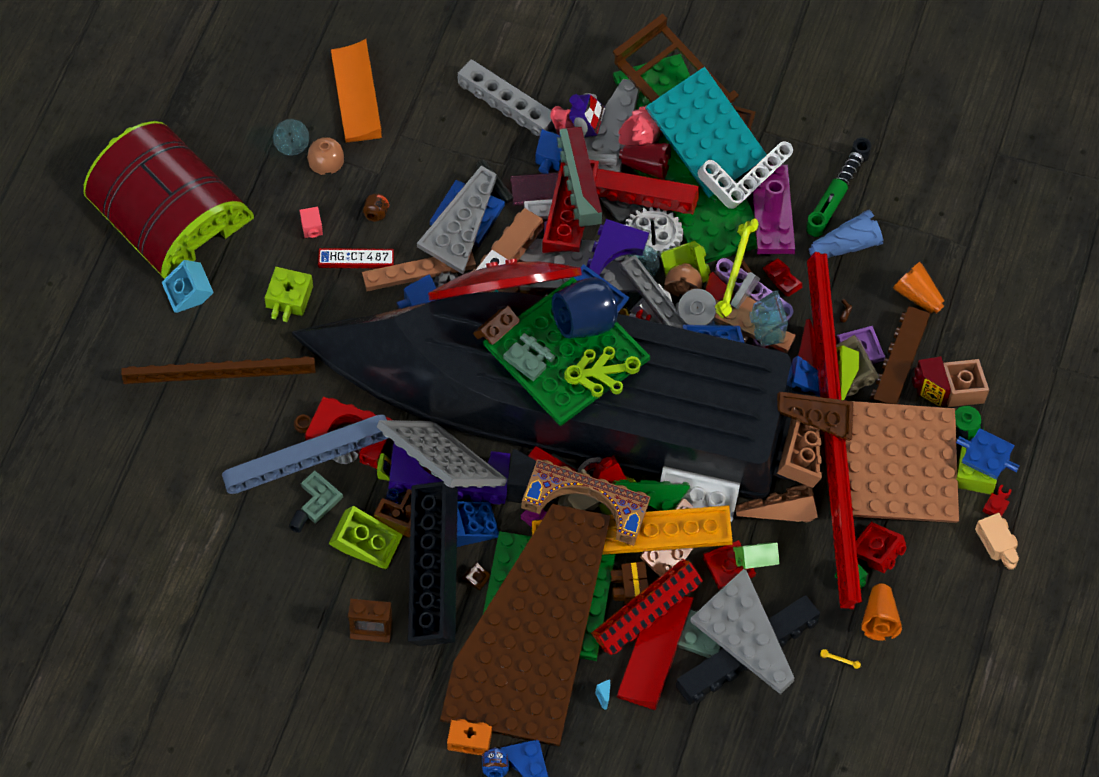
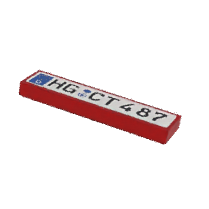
(355, 258)

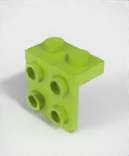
(689, 253)

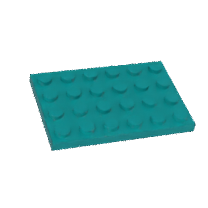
(705, 127)

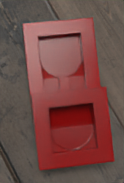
(782, 278)

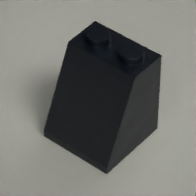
(519, 477)

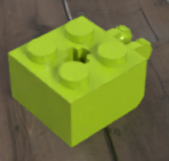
(288, 292)
(972, 479)

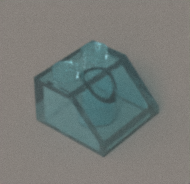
(769, 320)

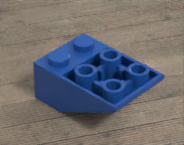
(475, 523)

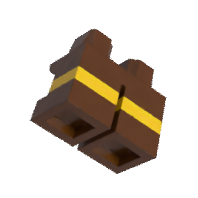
(633, 581)

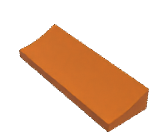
(356, 92)

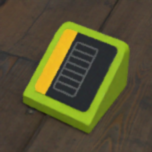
(383, 468)

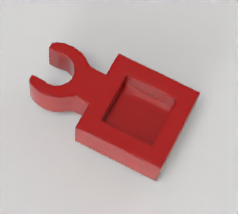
(997, 502)

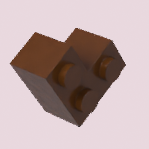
(395, 515)

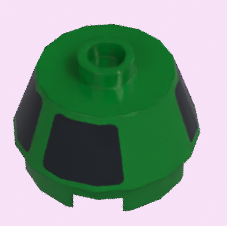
(967, 422)

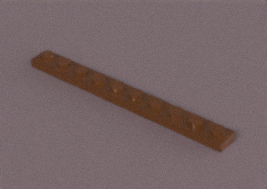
(221, 370)

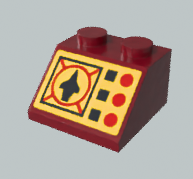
(932, 381)

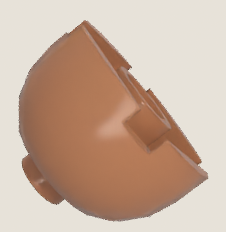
(325, 156)
(682, 279)

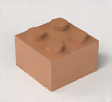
(966, 383)

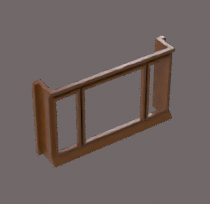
(640, 39)

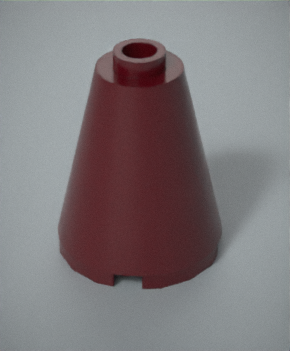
(647, 158)

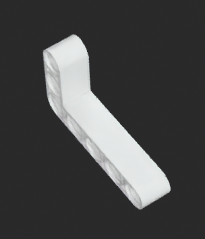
(750, 179)

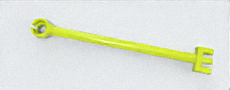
(744, 231)

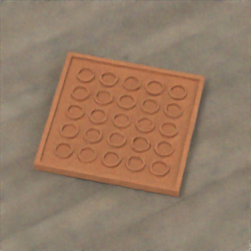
(903, 462)

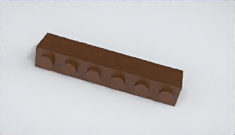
(901, 356)

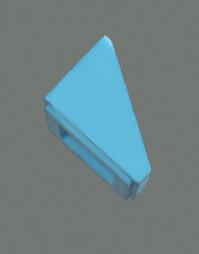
(602, 693)

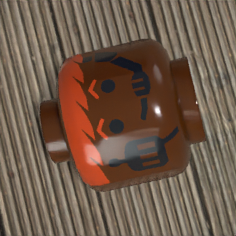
(376, 207)

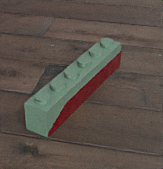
(580, 177)

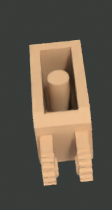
(998, 540)

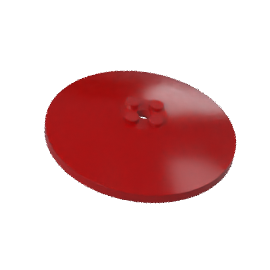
(504, 276)

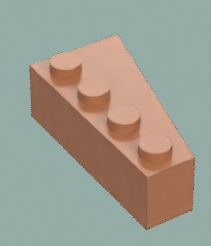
(801, 454)

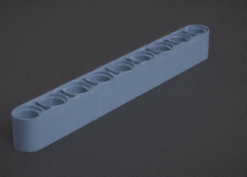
(303, 455)

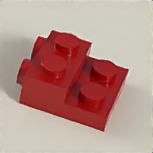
(880, 547)

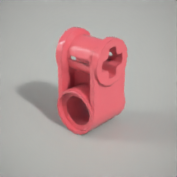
(561, 118)

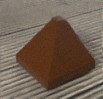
(476, 576)

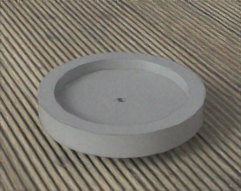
(688, 307)

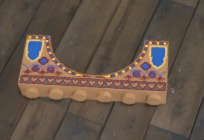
(553, 481)

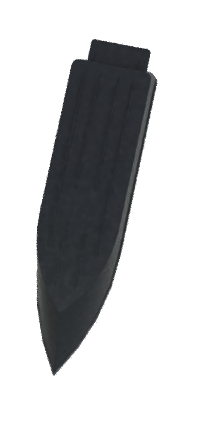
(690, 408)

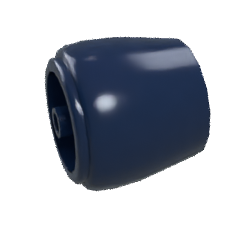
(584, 308)

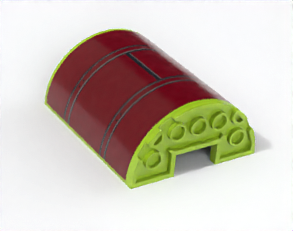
(162, 195)

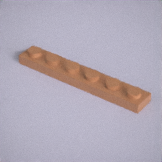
(408, 272)
(742, 319)

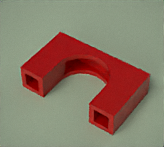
(333, 414)

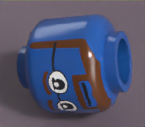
(495, 763)

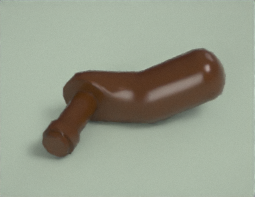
(844, 315)

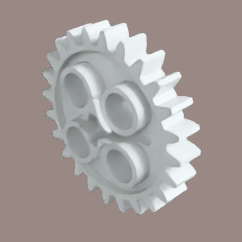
(667, 230)

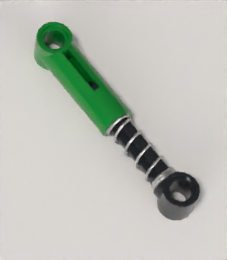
(837, 188)

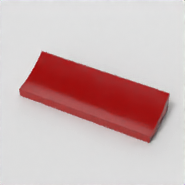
(562, 229)
(654, 656)

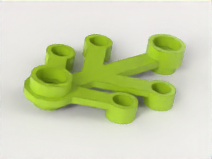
(600, 371)

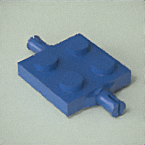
(988, 454)

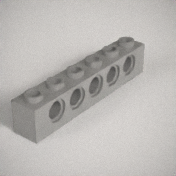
(505, 98)

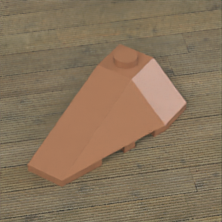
(794, 505)

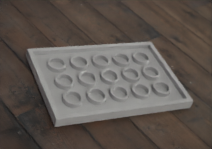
(441, 453)

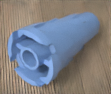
(850, 237)

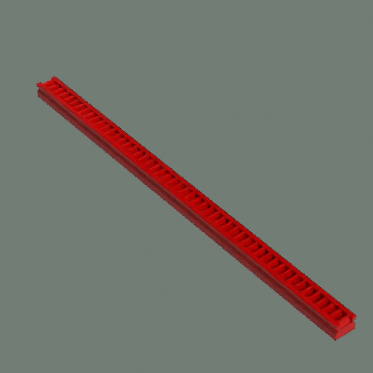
(835, 447)

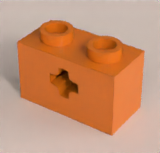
(477, 744)

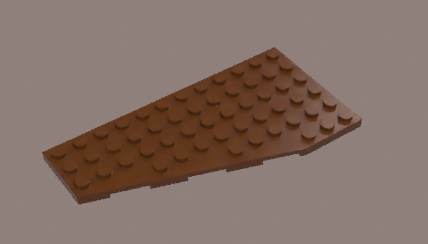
(529, 640)

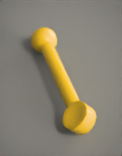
(824, 654)

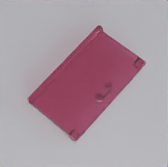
(532, 187)

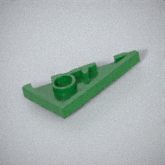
(662, 494)

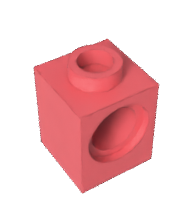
(311, 222)

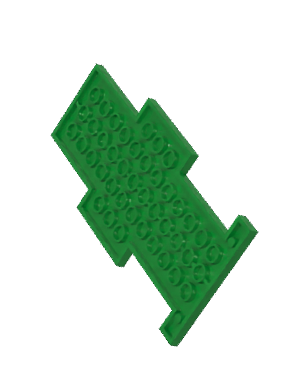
(712, 223)

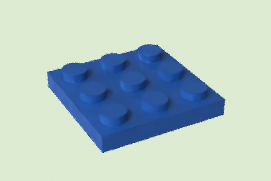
(491, 213)

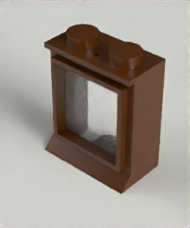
(370, 620)

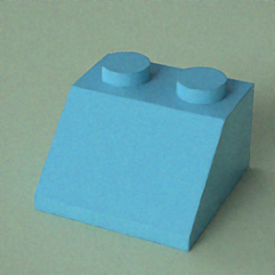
(187, 286)

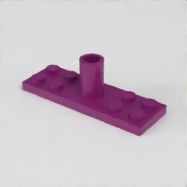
(774, 214)

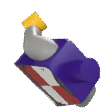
(586, 113)

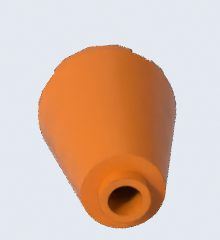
(920, 289)
(881, 614)

